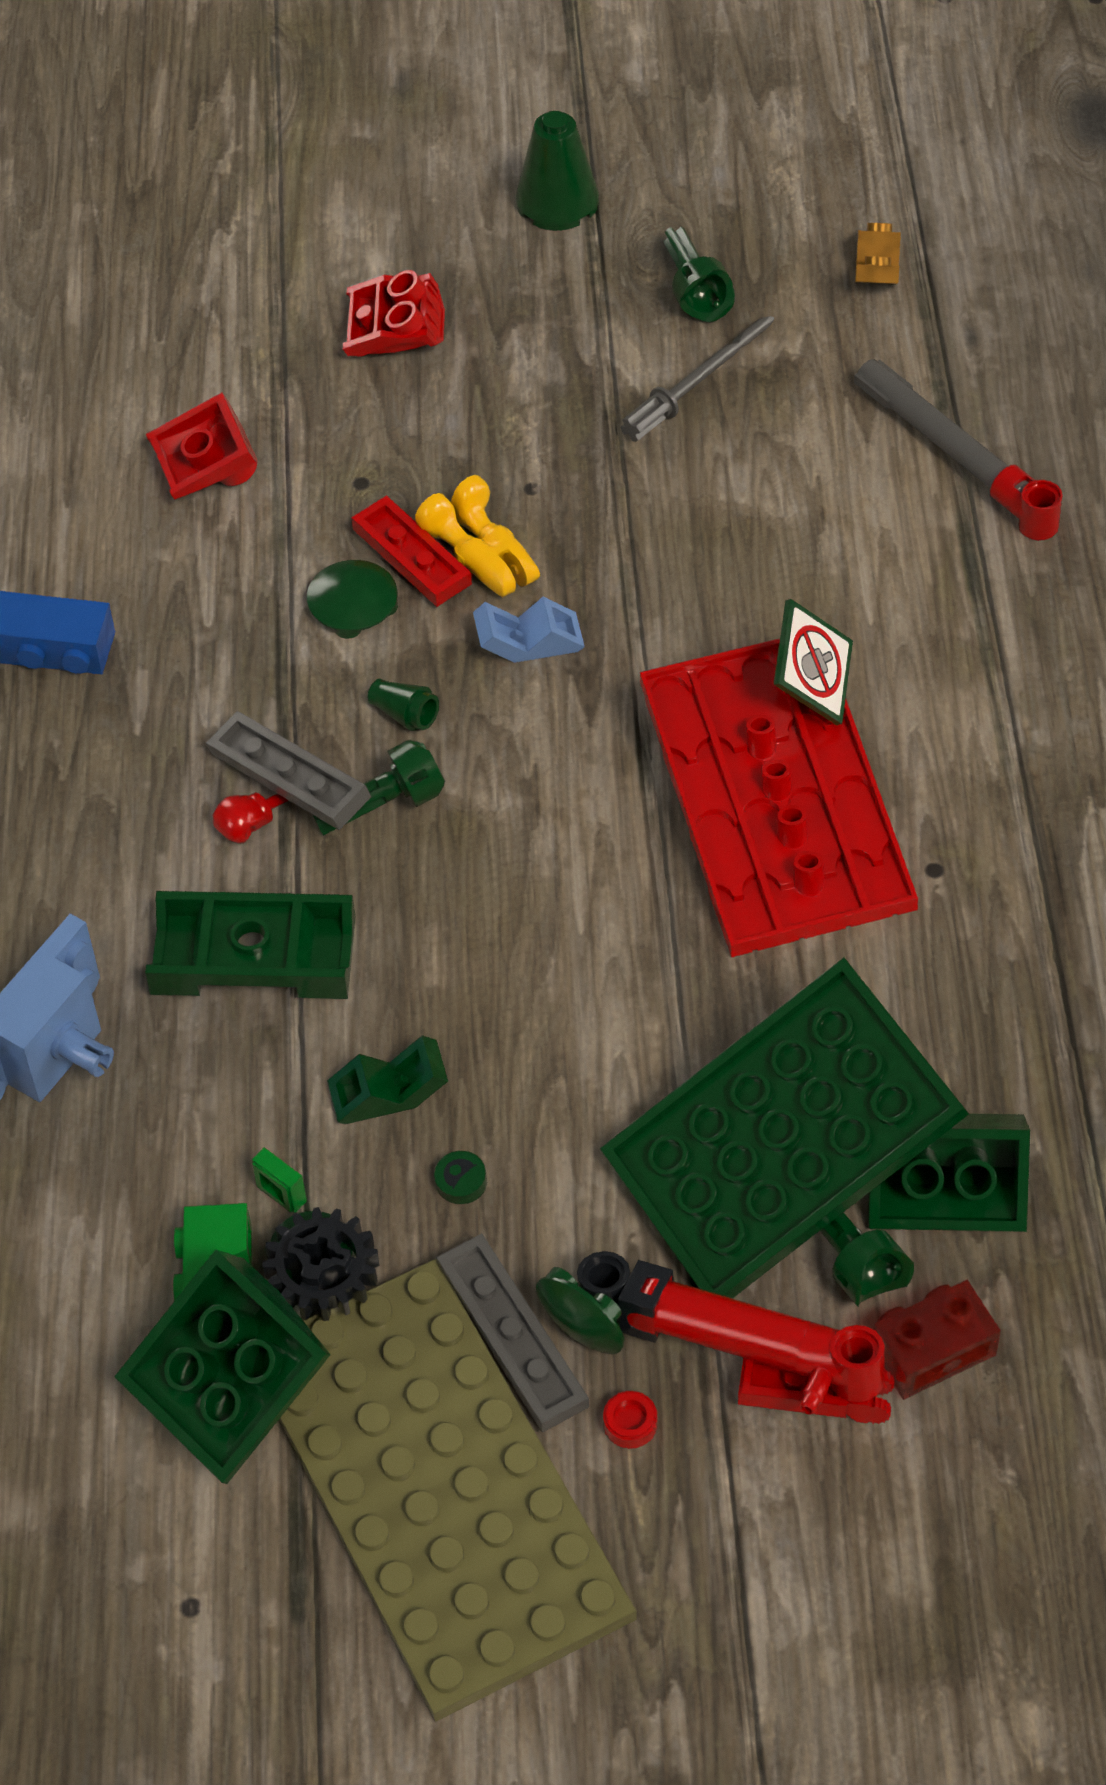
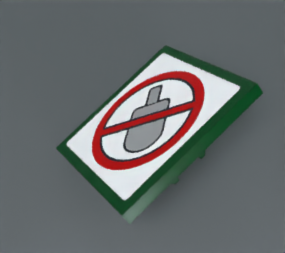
(813, 662)

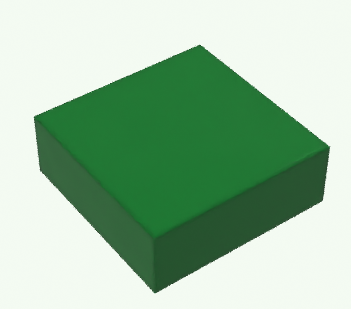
(279, 1180)

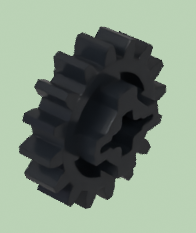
(316, 1257)

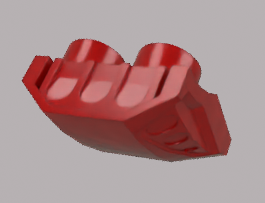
(394, 314)

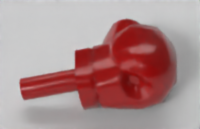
(243, 814)

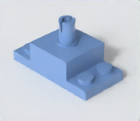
(51, 1015)

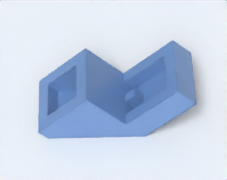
(538, 633)

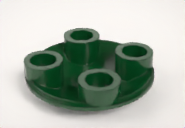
(352, 596)
(579, 1314)

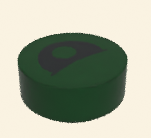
(460, 1177)

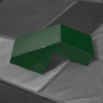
(380, 1088)

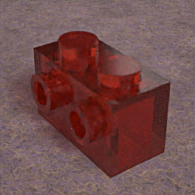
(937, 1337)

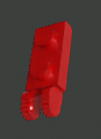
(783, 1390)

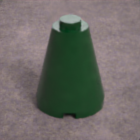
(556, 175)

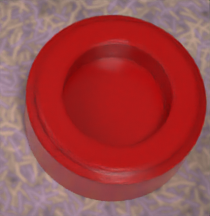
(630, 1419)

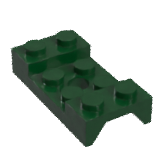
(302, 946)

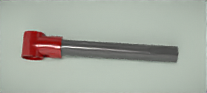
(1030, 500)

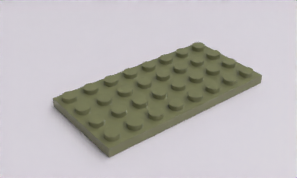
(447, 1496)

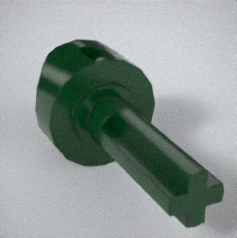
(698, 279)
(412, 773)
(866, 1261)

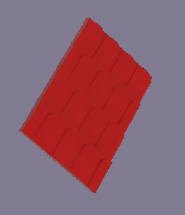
(774, 802)

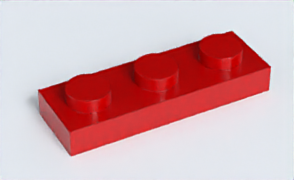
(411, 551)

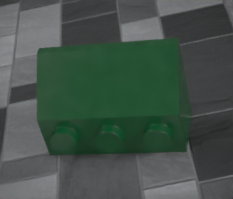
(962, 1181)

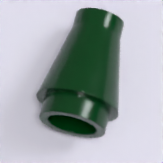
(406, 703)

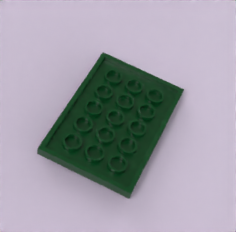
(783, 1132)

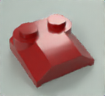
(204, 448)

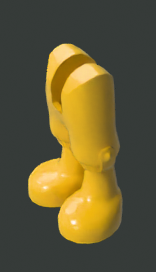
(495, 553)

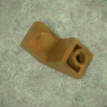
(878, 254)

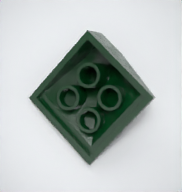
(223, 1363)

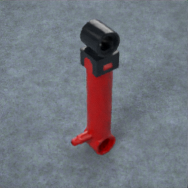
(655, 1304)

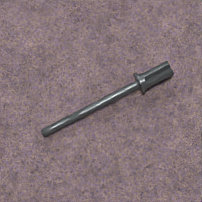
(664, 403)

